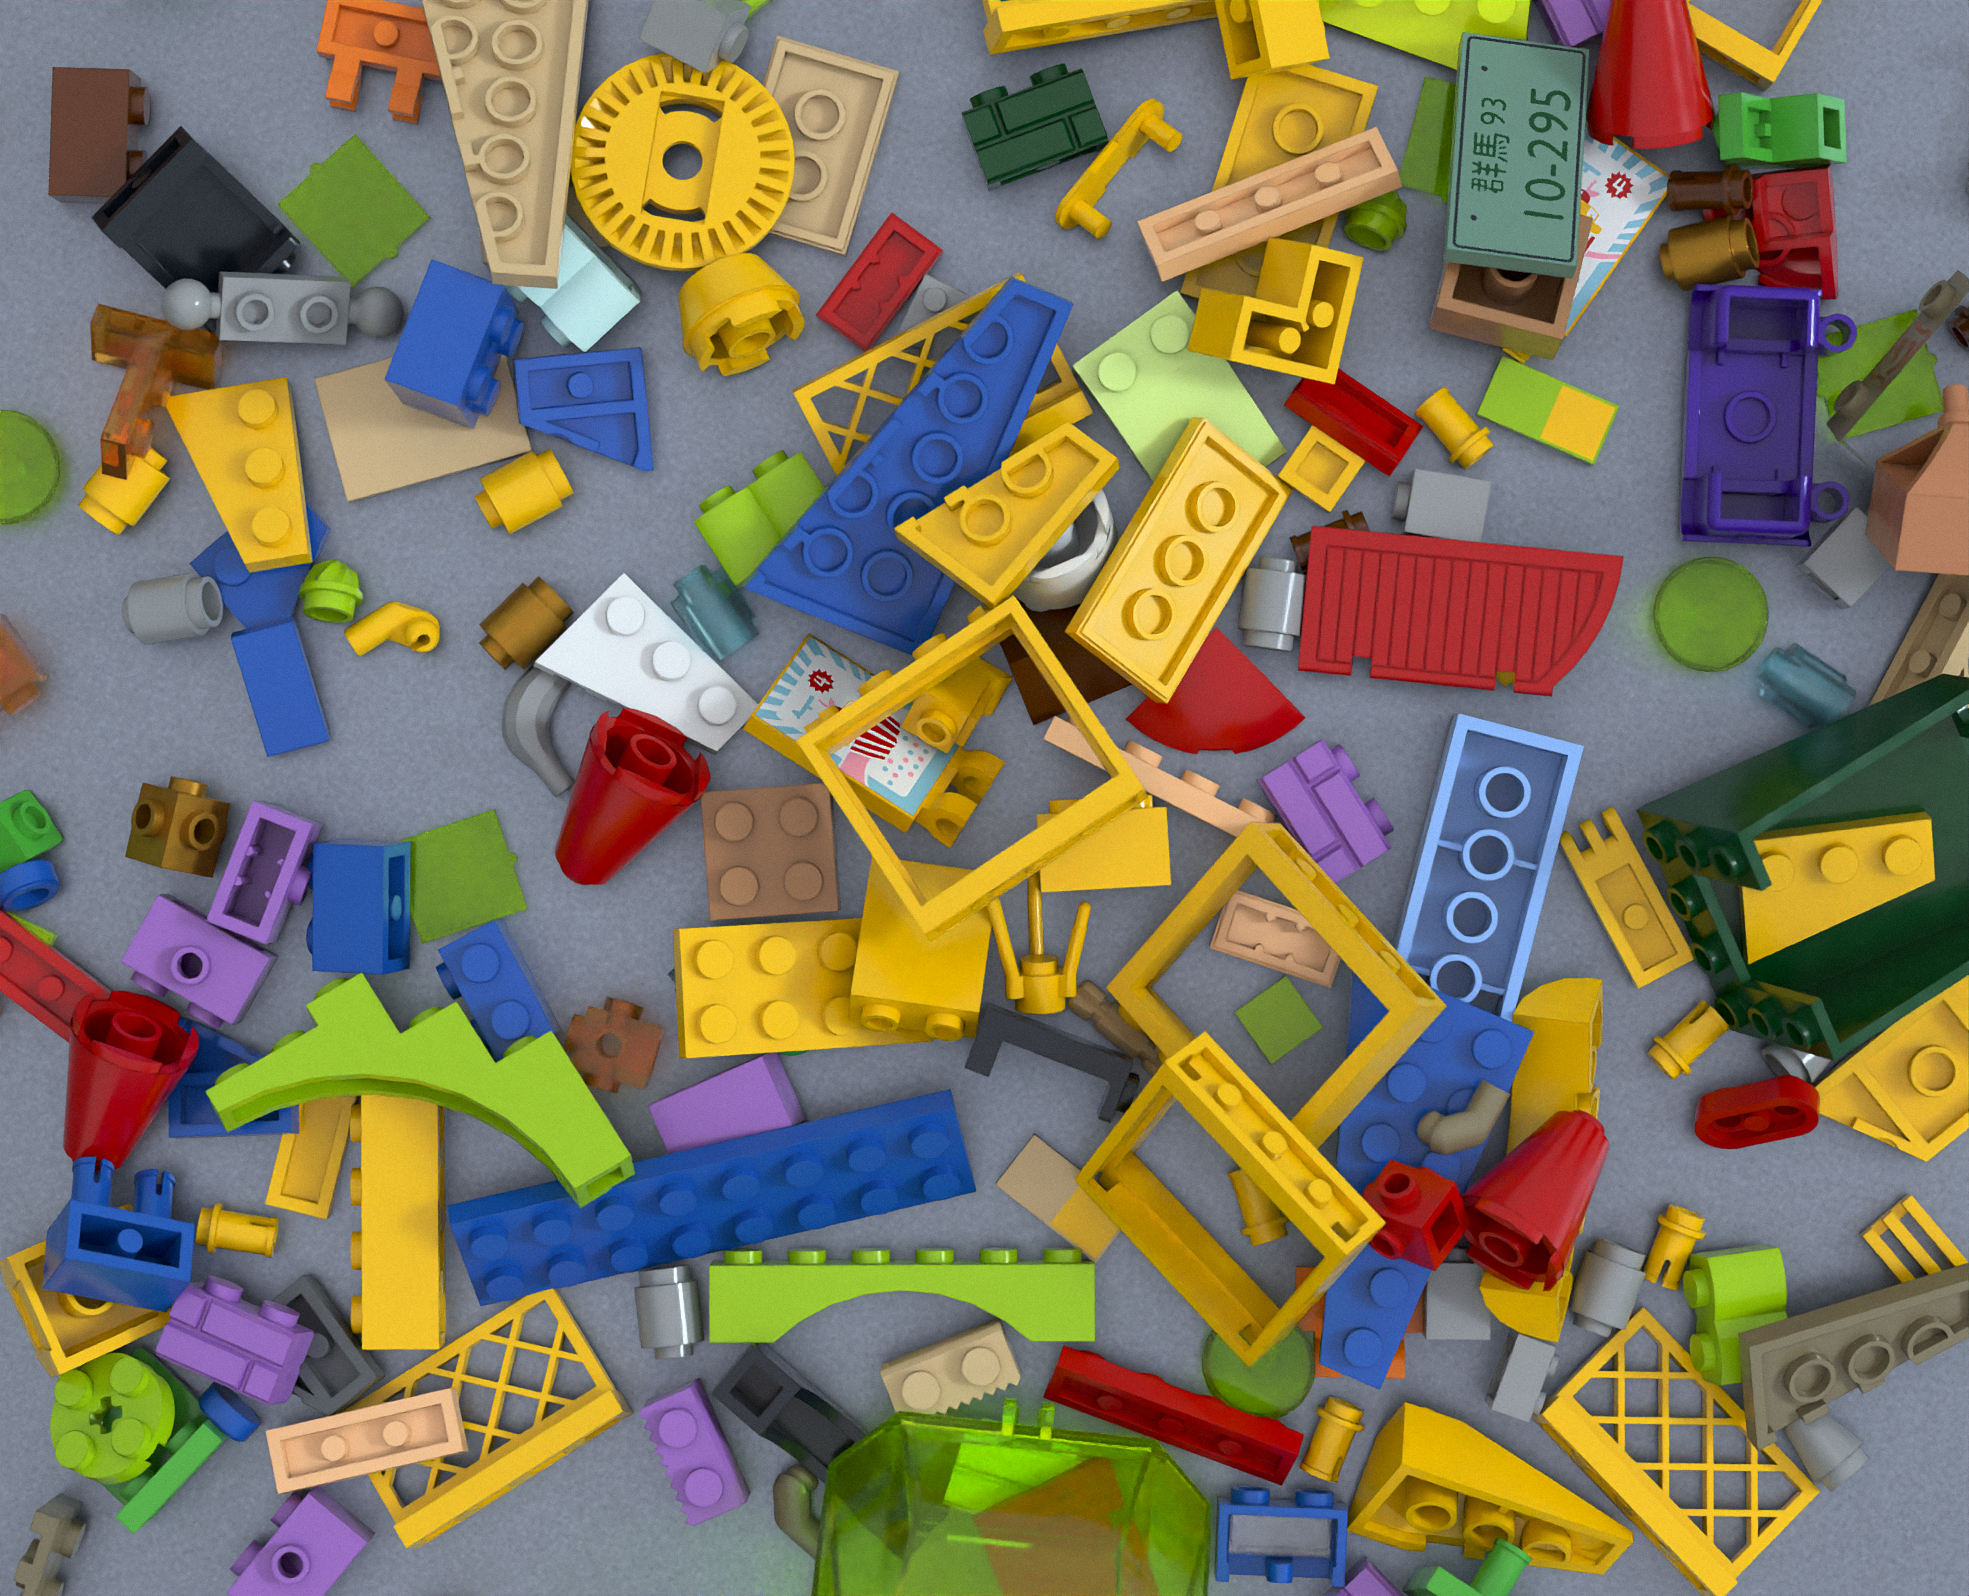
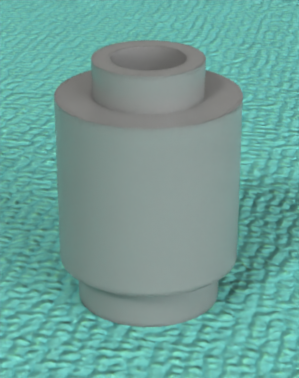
(1272, 605)
(172, 608)
(1606, 1287)
(668, 1311)

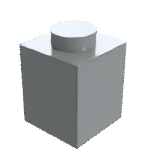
(698, 30)
(1441, 505)
(1844, 560)
(1454, 1300)

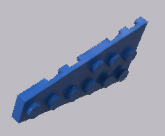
(944, 434)
(1439, 1073)

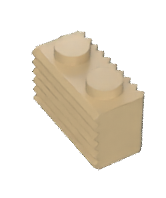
(952, 1370)

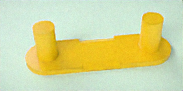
(1079, 202)

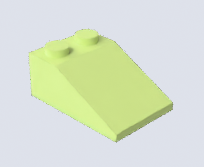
(1155, 386)

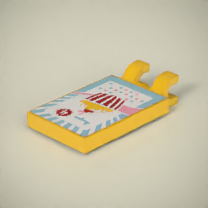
(1621, 196)
(885, 766)

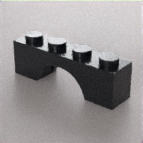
(787, 1409)

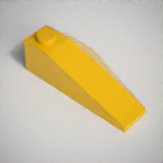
(1458, 1488)

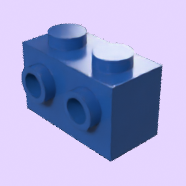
(360, 906)
(496, 987)

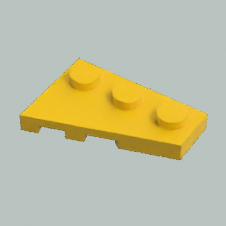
(251, 466)
(1009, 520)
(1831, 875)

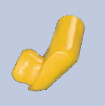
(395, 623)

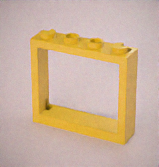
(933, 663)
(1338, 921)
(1270, 1154)

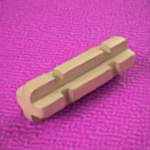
(1092, 1005)

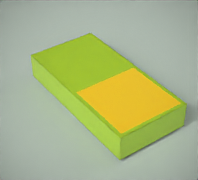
(1547, 410)

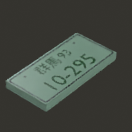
(1517, 155)

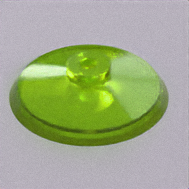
(26, 467)
(1711, 614)
(1268, 1387)

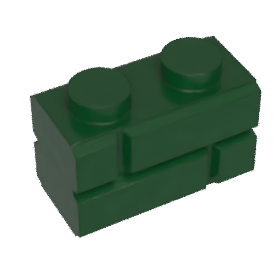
(1034, 126)

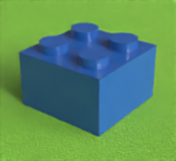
(454, 345)

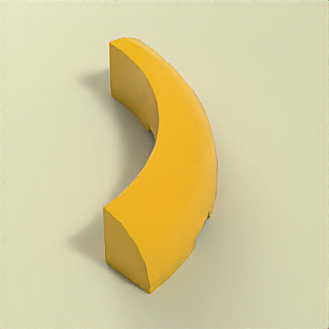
(1551, 1078)

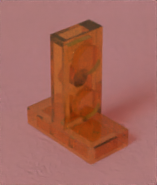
(154, 358)

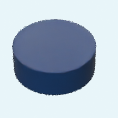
(27, 885)
(228, 1412)

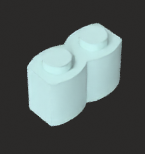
(589, 295)

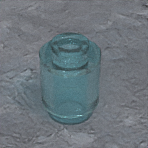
(714, 611)
(1804, 686)

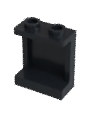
(192, 219)
(1058, 1045)

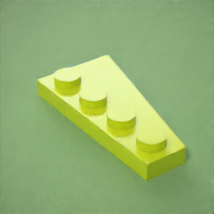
(1429, 26)

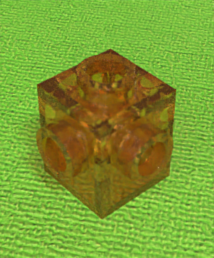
(638, 1038)

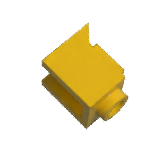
(956, 704)

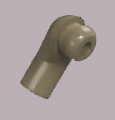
(1466, 1128)
(793, 1507)

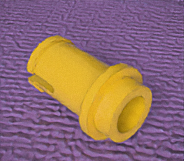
(1455, 428)
(1687, 1040)
(1260, 1214)
(236, 1231)
(1675, 1243)
(1332, 1438)

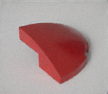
(1794, 228)
(1218, 705)

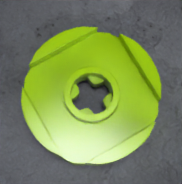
(79, 1411)

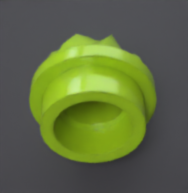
(1377, 221)
(330, 592)

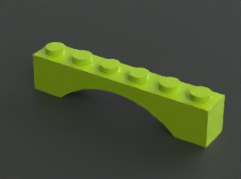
(766, 1298)

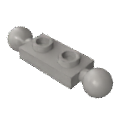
(282, 308)

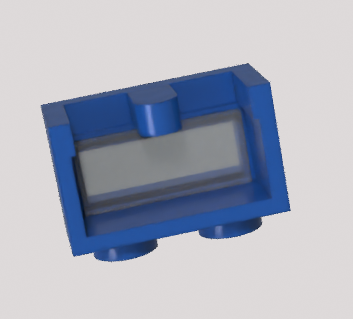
(1281, 1536)

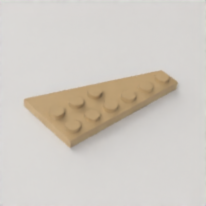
(513, 111)

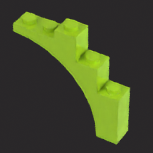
(439, 1060)

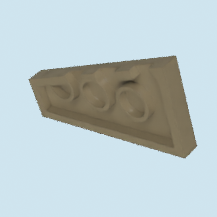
(1823, 1354)

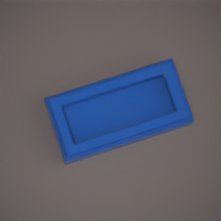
(280, 686)

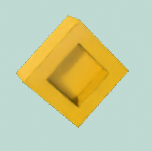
(1320, 469)

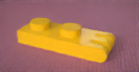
(1626, 900)

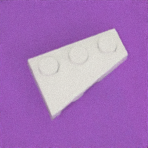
(645, 662)

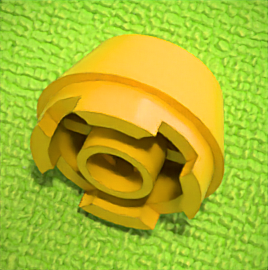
(737, 312)

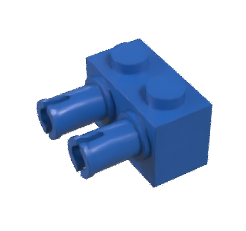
(119, 1253)

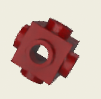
(1420, 1214)

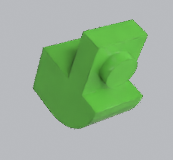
(1780, 131)

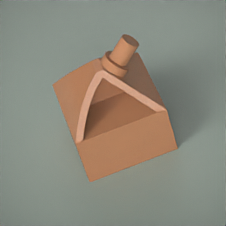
(1923, 496)

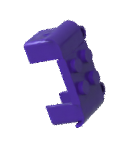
(1754, 415)

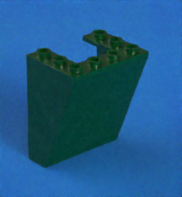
(1875, 966)

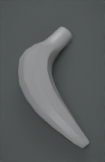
(528, 726)

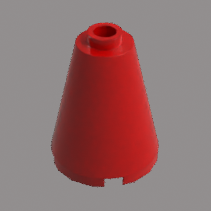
(1649, 77)
(626, 794)
(121, 1072)
(1535, 1200)

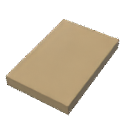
(836, 125)
(396, 446)

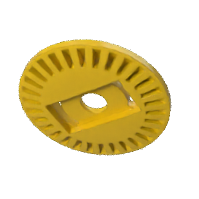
(621, 168)

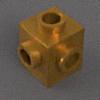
(178, 827)

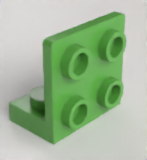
(187, 1449)

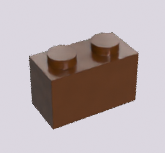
(95, 132)

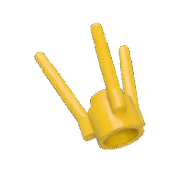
(1039, 982)

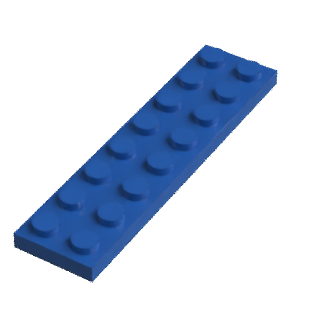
(716, 1198)

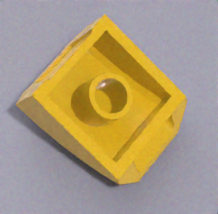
(69, 1327)

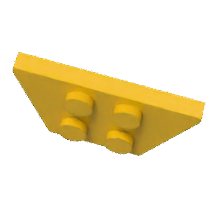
(1908, 1079)

